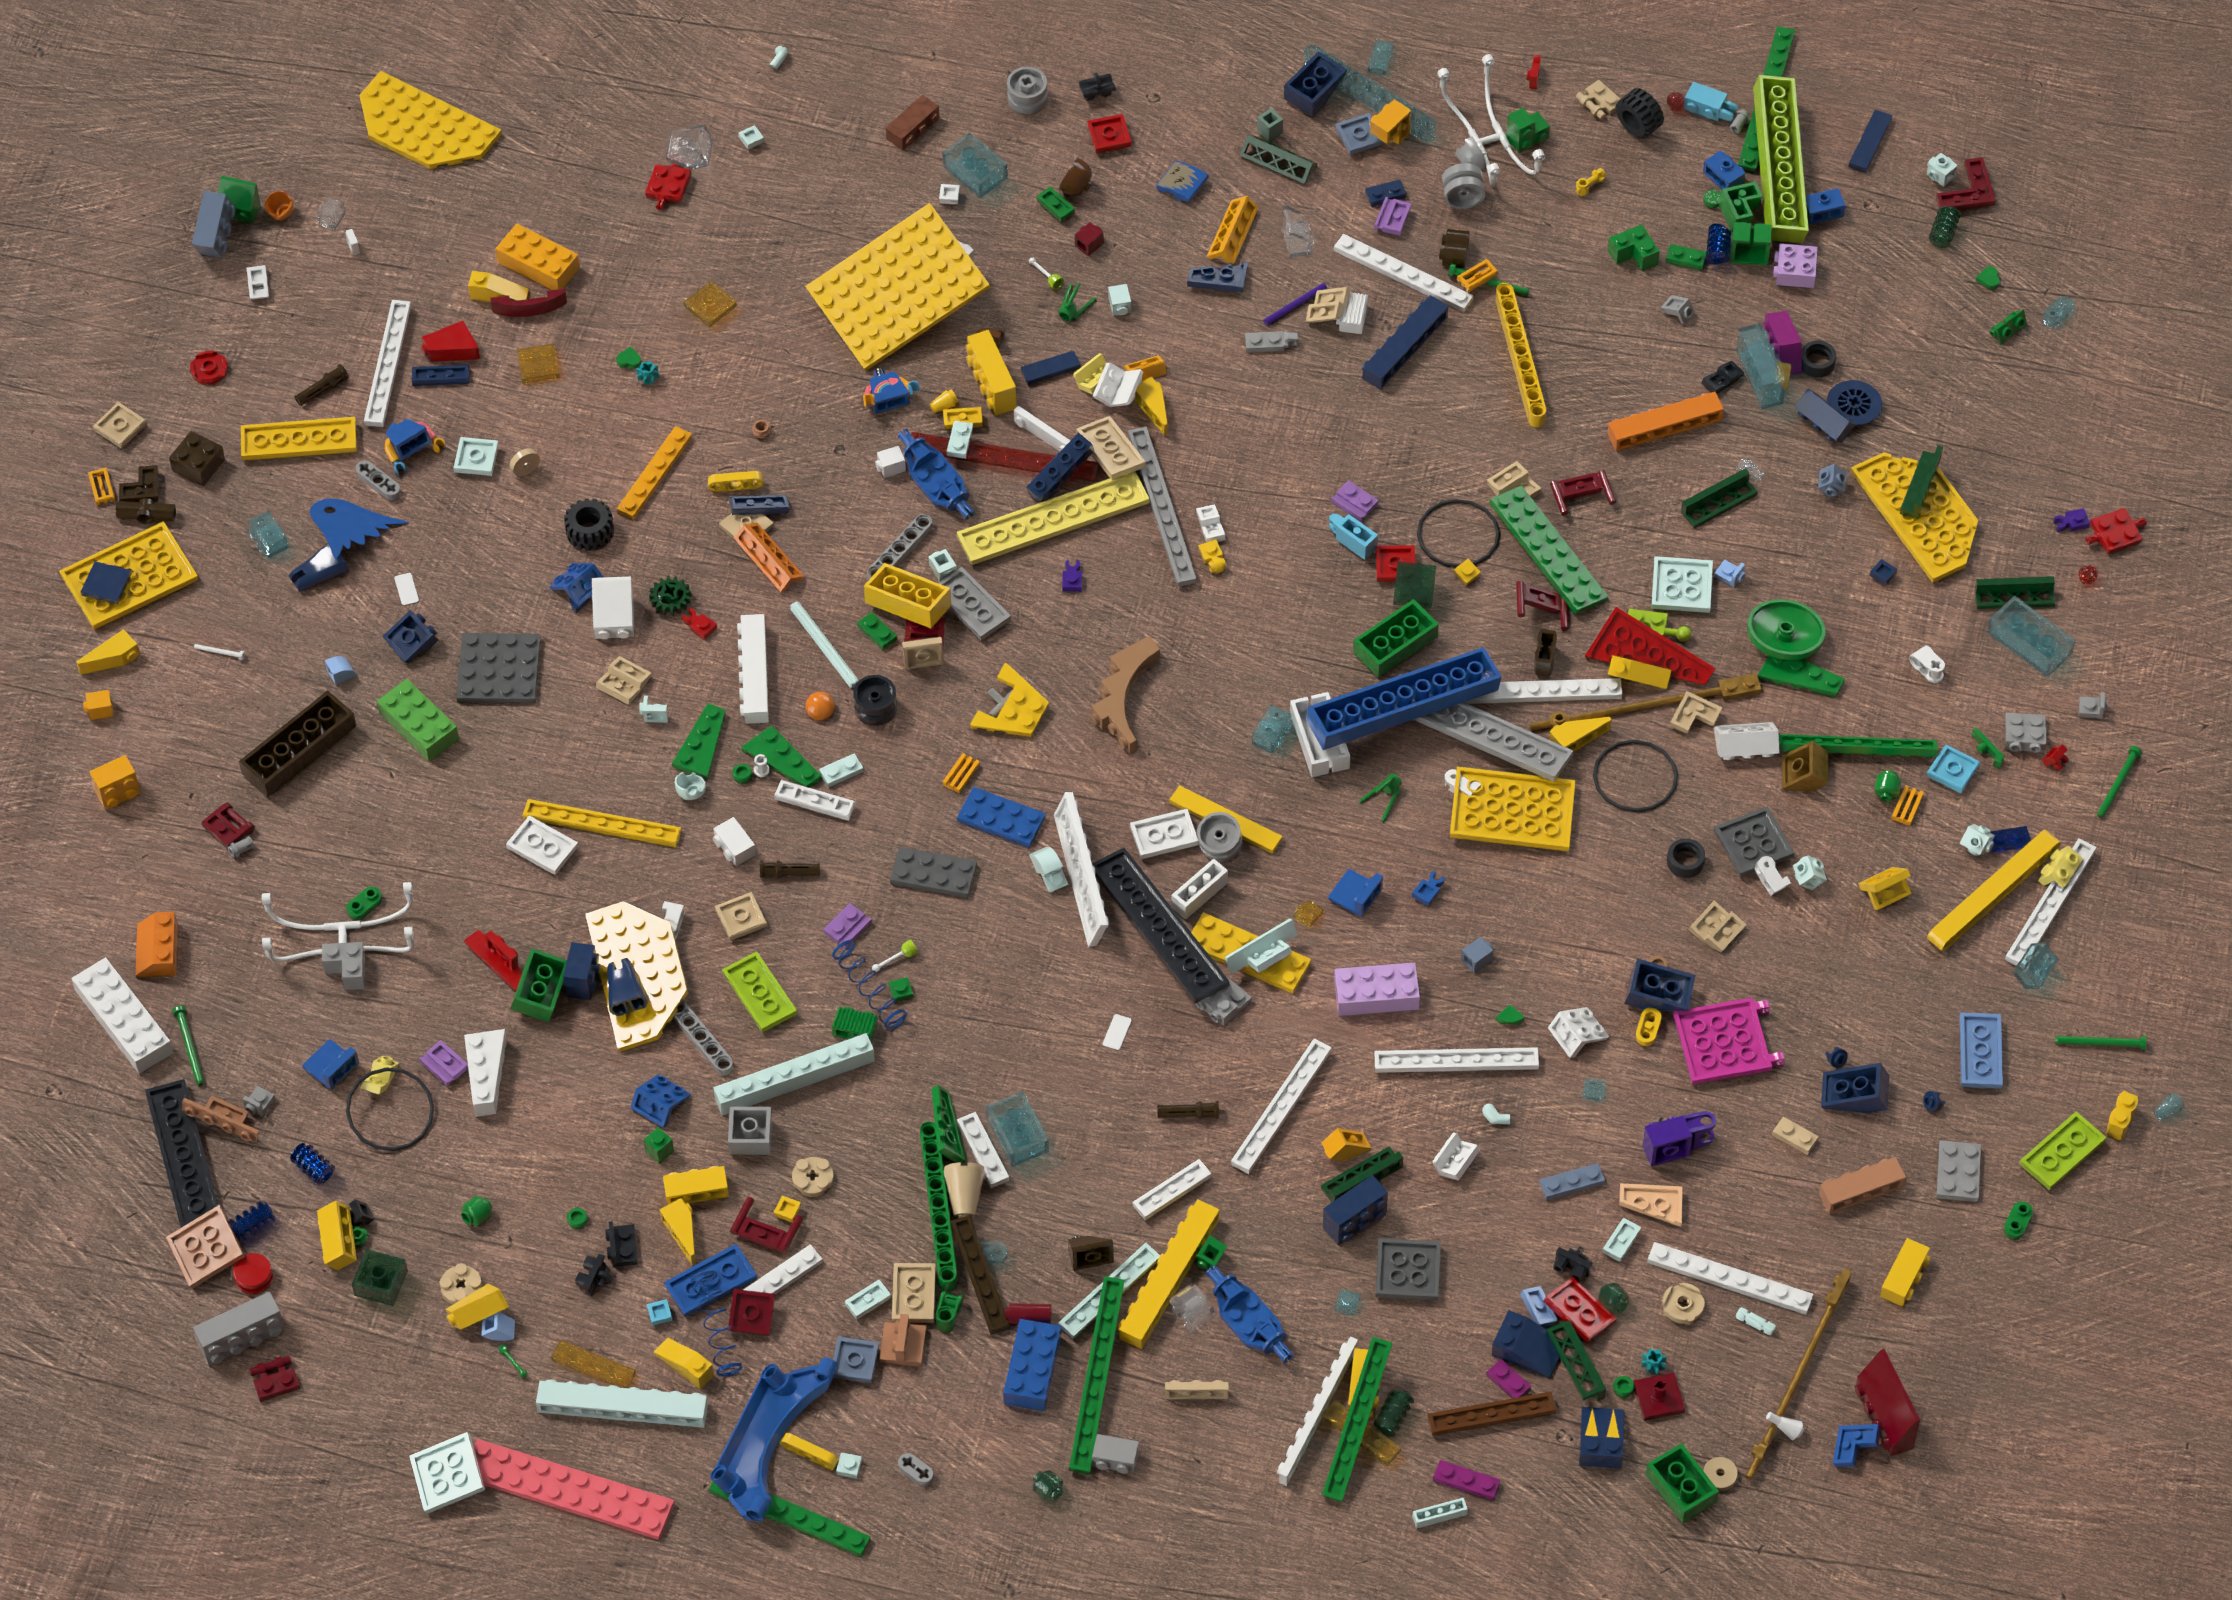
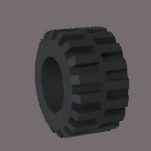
(1639, 113)
(586, 512)

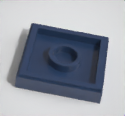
(106, 582)

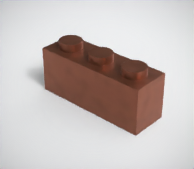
(912, 122)

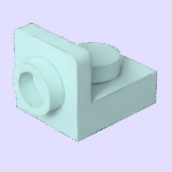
(654, 712)

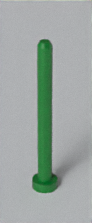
(1493, 282)
(2134, 752)
(180, 1012)
(2103, 1041)

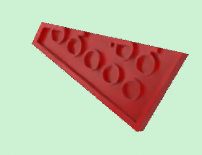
(1635, 641)

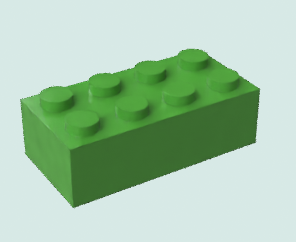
(417, 720)

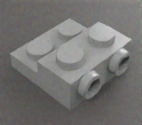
(2025, 732)
(1225, 1004)

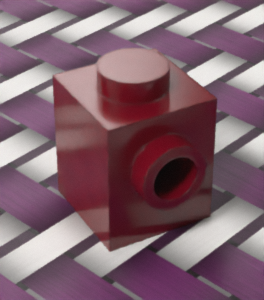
(1089, 238)

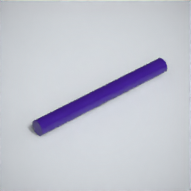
(1293, 305)

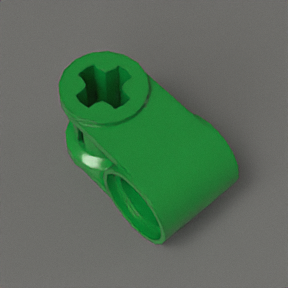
(948, 1308)

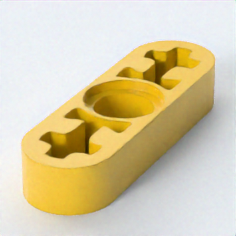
(745, 480)
(807, 1449)

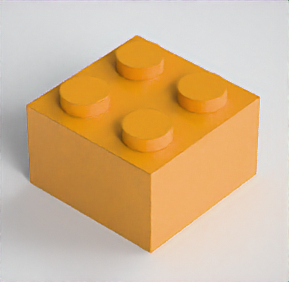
(115, 782)

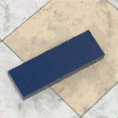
(1050, 367)
(440, 375)
(759, 504)

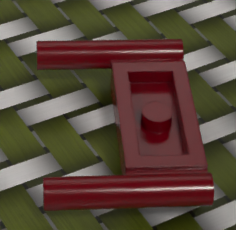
(1581, 486)
(1542, 600)
(762, 1233)

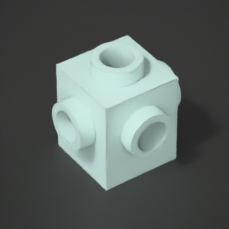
(1941, 169)
(1977, 839)
(1809, 872)

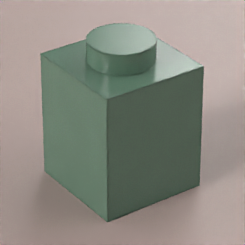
(1270, 125)

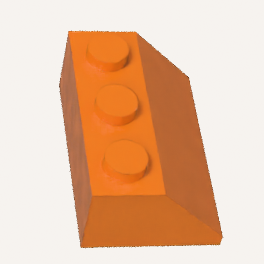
(157, 945)

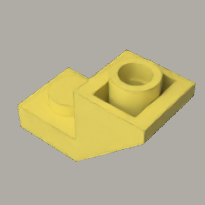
(379, 1082)

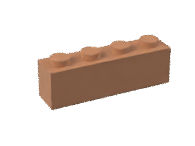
(1862, 1185)

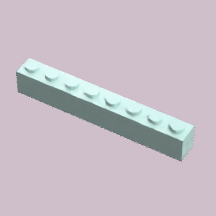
(794, 1074)
(622, 1403)

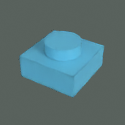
(659, 1312)

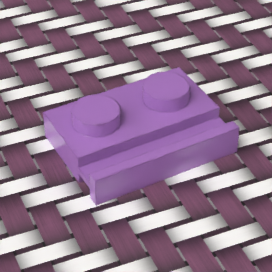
(1392, 216)
(1354, 501)
(847, 925)
(444, 1063)

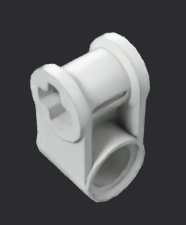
(1928, 664)

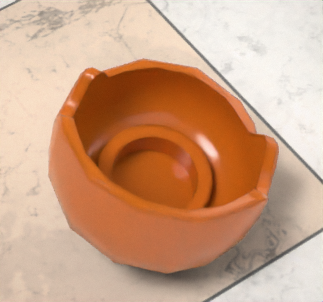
(279, 205)
(820, 705)

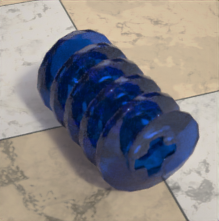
(1718, 244)
(312, 1163)
(251, 1220)

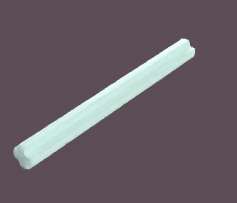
(824, 644)

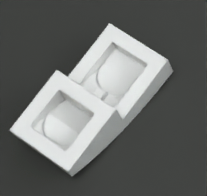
(257, 282)
(1210, 523)

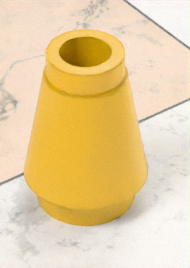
(944, 401)

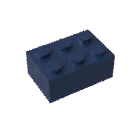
(1355, 1210)

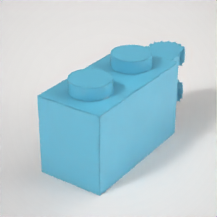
(1709, 103)
(1353, 535)

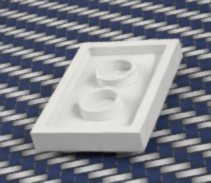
(1164, 833)
(542, 845)

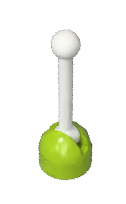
(1054, 281)
(908, 949)

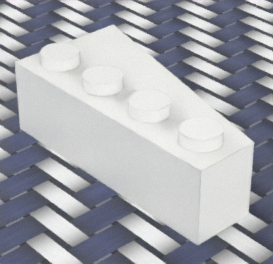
(485, 1063)

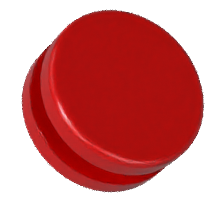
(253, 1273)

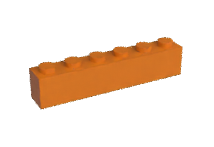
(1665, 421)

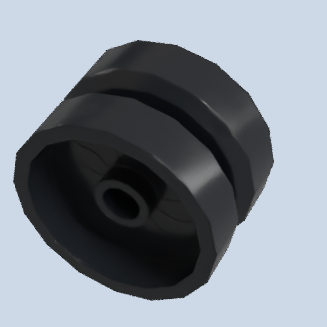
(875, 700)

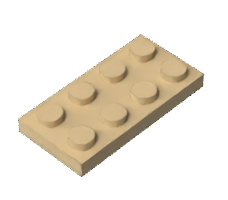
(1112, 448)

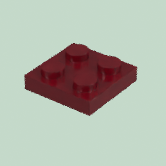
(751, 1312)

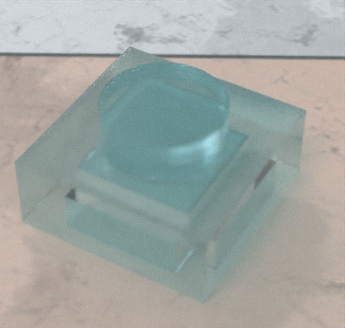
(1347, 1302)

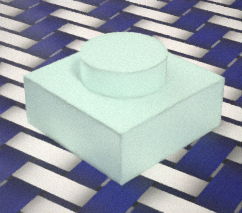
(751, 137)
(849, 1465)

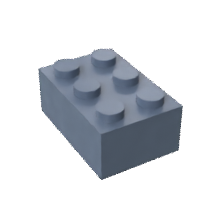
(213, 224)

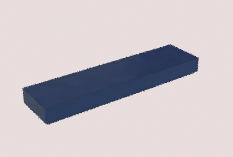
(1870, 141)

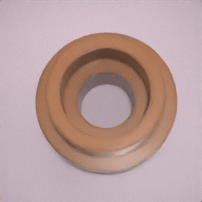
(761, 425)

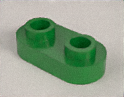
(365, 902)
(2019, 1219)

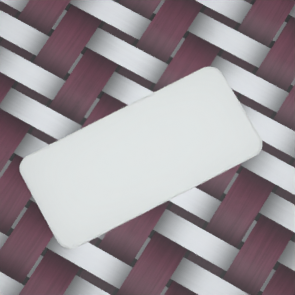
(406, 589)
(1116, 1031)

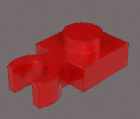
(1533, 74)
(700, 625)

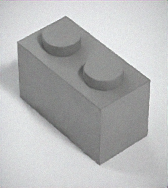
(1115, 1454)

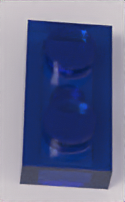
(2010, 839)

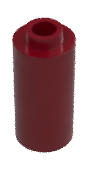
(1028, 1311)

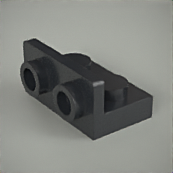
(623, 1245)

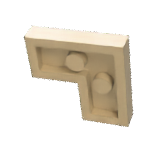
(1694, 707)

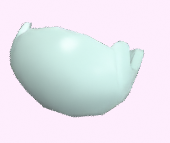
(689, 786)

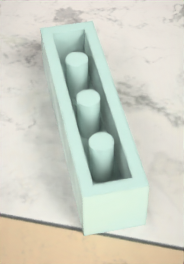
(1440, 1513)

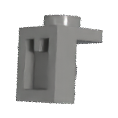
(1679, 307)
(2092, 707)
(258, 1101)

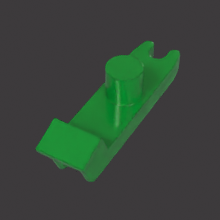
(1986, 745)

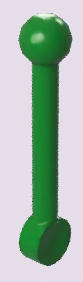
(503, 1350)

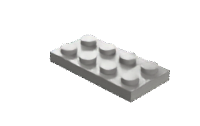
(974, 604)

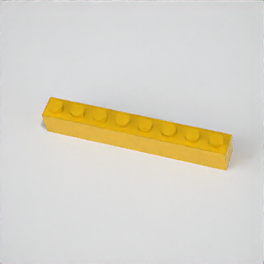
(1169, 1274)

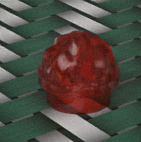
(1675, 100)
(2087, 574)

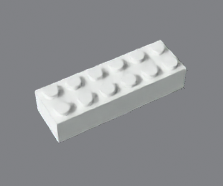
(122, 1015)

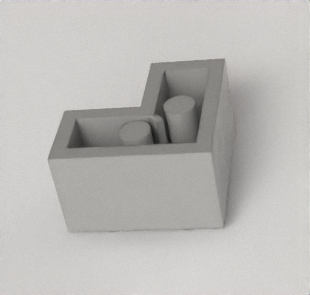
(348, 960)

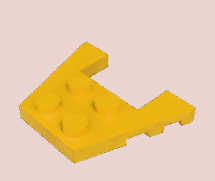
(1020, 712)

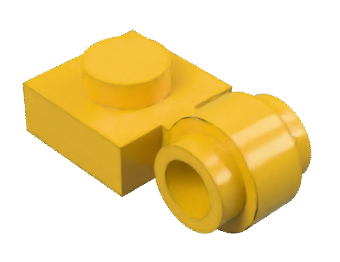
(1212, 556)

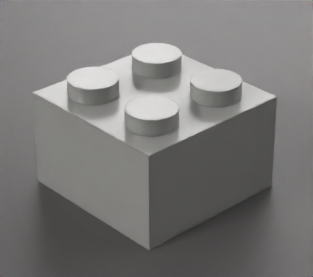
(750, 1131)

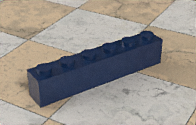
(1404, 342)

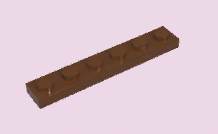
(1491, 1413)

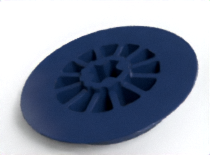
(1868, 401)

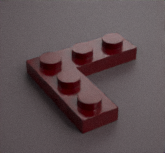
(1980, 193)

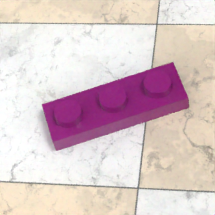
(1466, 1480)

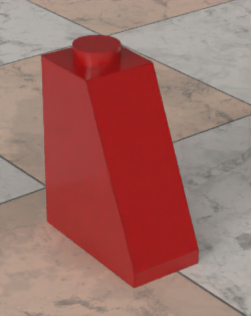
(450, 344)

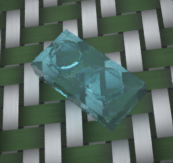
(1380, 57)

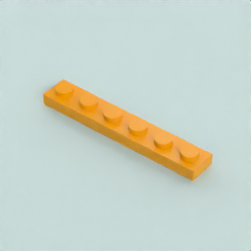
(654, 473)

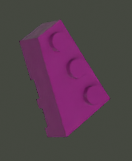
(1784, 339)

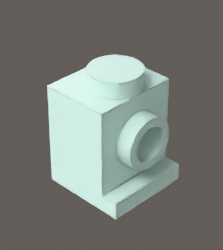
(942, 564)

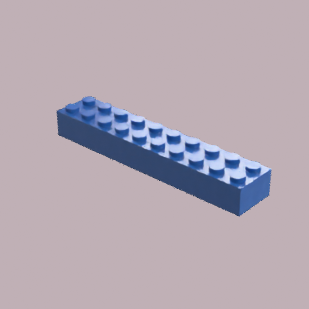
(1403, 698)

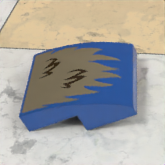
(1182, 181)

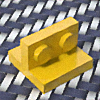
(1887, 887)

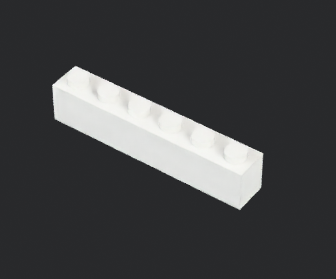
(754, 668)

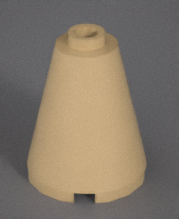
(964, 1187)

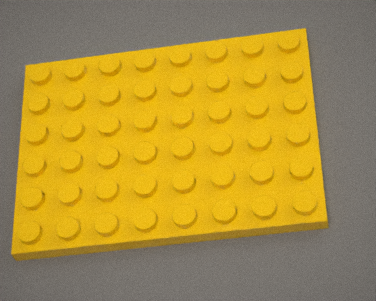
(897, 287)

